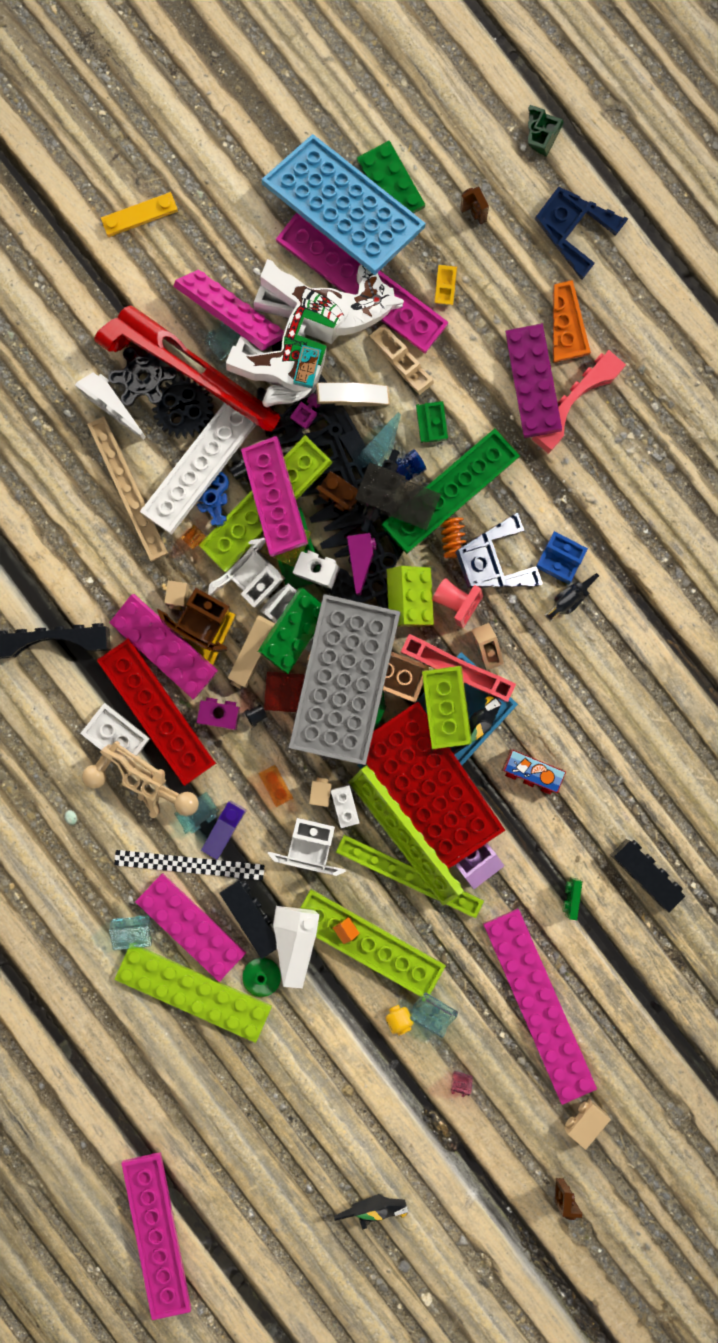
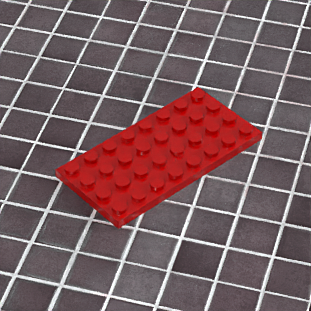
(431, 787)

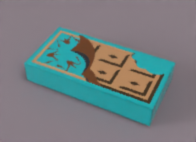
(307, 366)

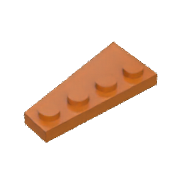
(568, 326)

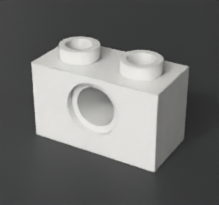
(306, 564)
(345, 806)

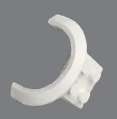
(252, 574)
(309, 848)

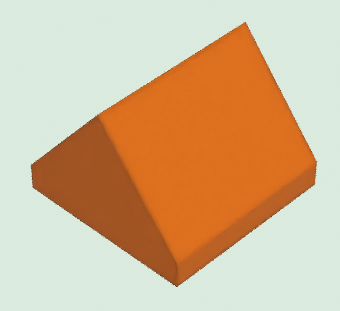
(346, 930)

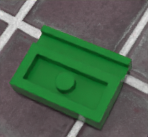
(432, 422)
(571, 906)

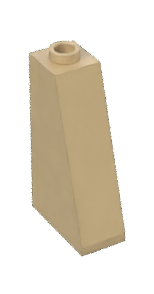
(249, 657)

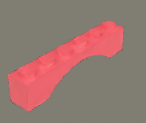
(603, 373)
(472, 675)

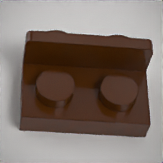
(475, 200)
(338, 491)
(566, 1200)

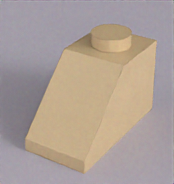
(487, 646)

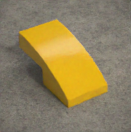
(445, 284)

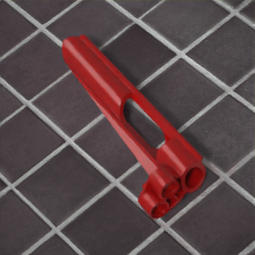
(146, 333)

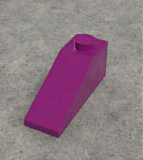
(361, 556)

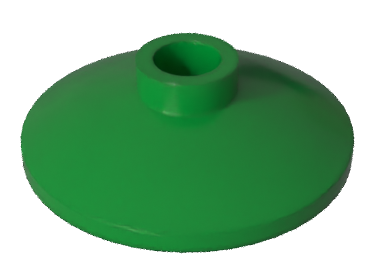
(265, 968)

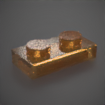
(275, 785)

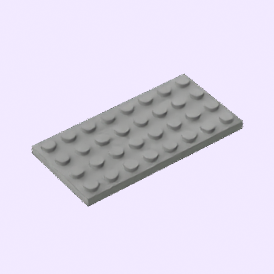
(344, 679)

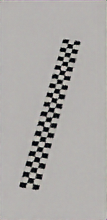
(189, 865)

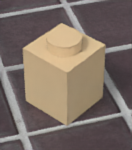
(176, 595)
(320, 792)

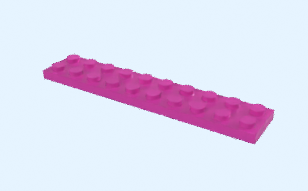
(413, 321)
(540, 1006)

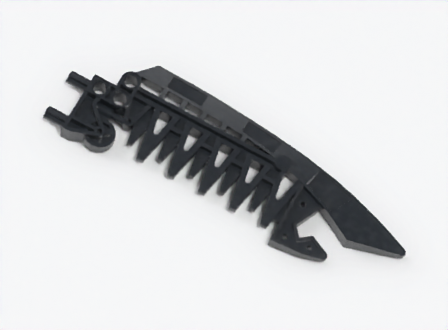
(339, 429)

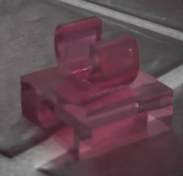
(461, 1083)

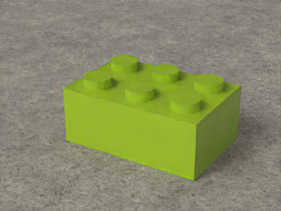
(411, 595)

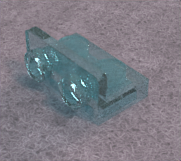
(222, 340)
(206, 811)
(130, 932)
(433, 1014)

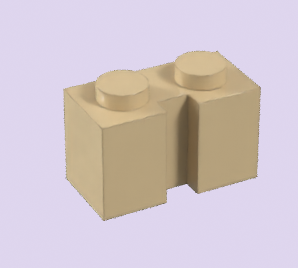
(587, 1123)

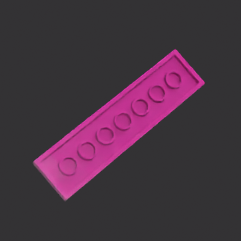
(156, 1236)

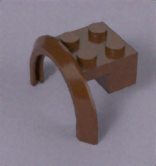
(200, 620)

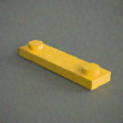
(139, 214)

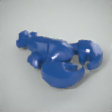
(213, 500)

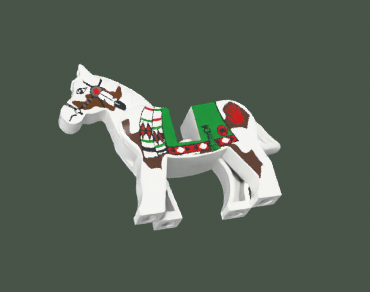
(313, 312)

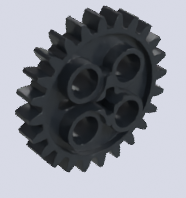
(188, 424)

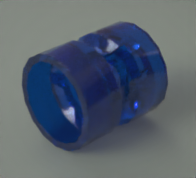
(414, 462)

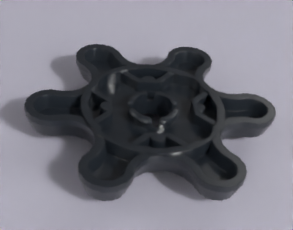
(130, 377)

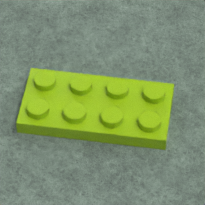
(446, 707)

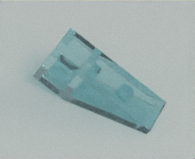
(382, 444)

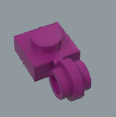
(304, 414)

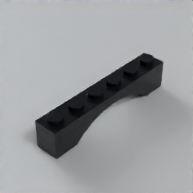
(91, 638)

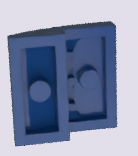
(561, 557)

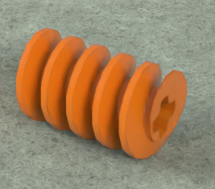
(453, 535)

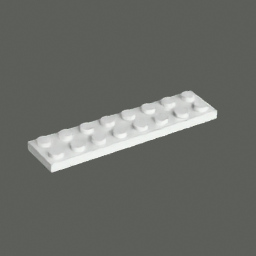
(197, 468)

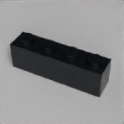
(647, 875)
(250, 917)

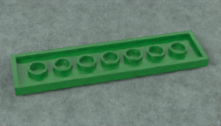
(458, 486)

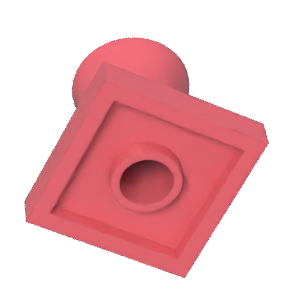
(457, 600)

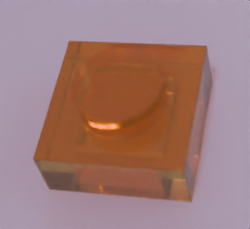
(193, 537)

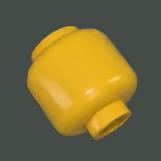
(399, 1020)

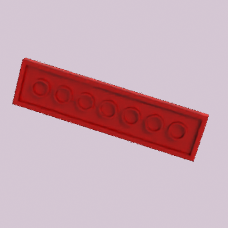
(156, 712)

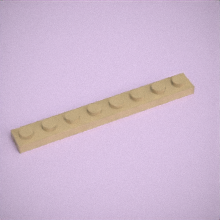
(127, 488)

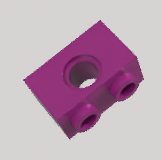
(207, 717)

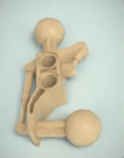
(95, 777)

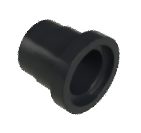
(239, 469)
(255, 715)

